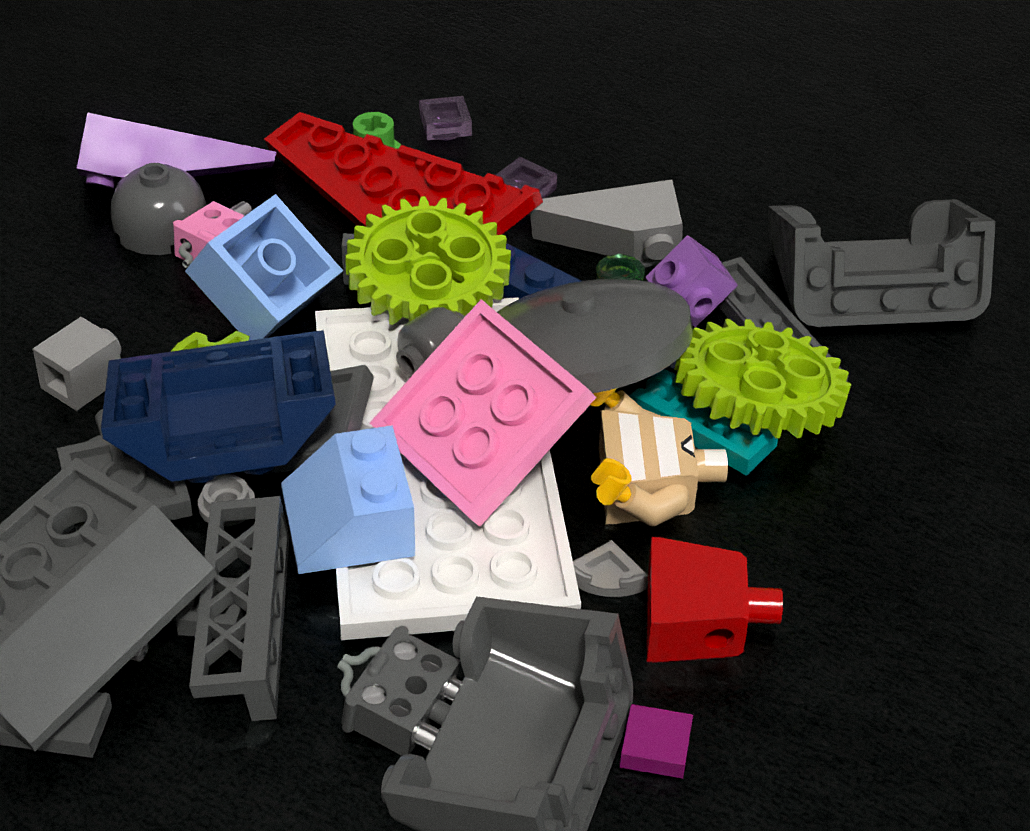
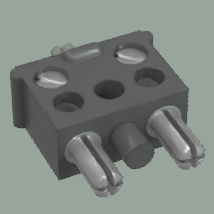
(399, 692)

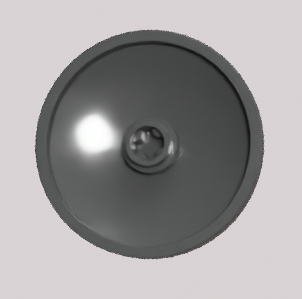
(606, 328)

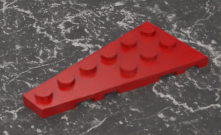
(365, 174)

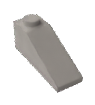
(612, 221)

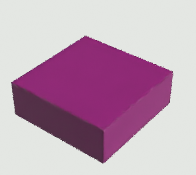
(656, 741)

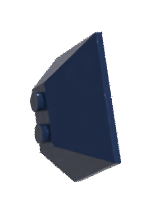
(219, 405)

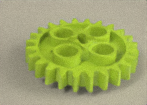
(426, 260)
(763, 378)

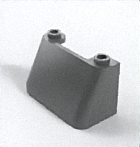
(929, 277)
(527, 727)

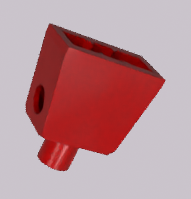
(702, 602)

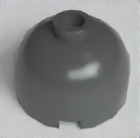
(149, 203)

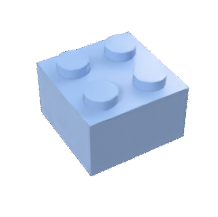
(263, 269)

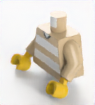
(649, 463)

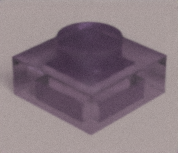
(445, 118)
(524, 172)

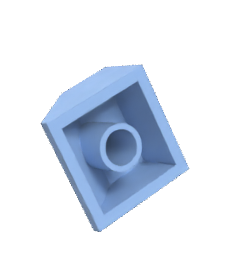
(350, 503)

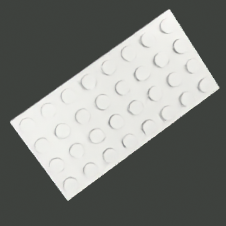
(513, 555)

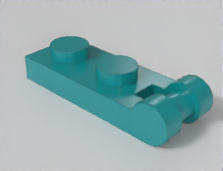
(742, 448)

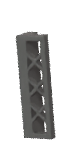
(263, 606)

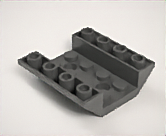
(83, 598)

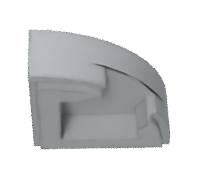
(609, 572)

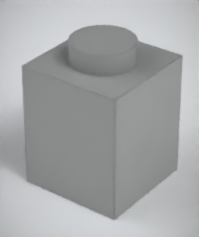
(75, 362)

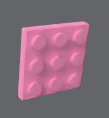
(483, 411)

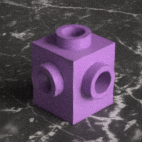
(695, 276)

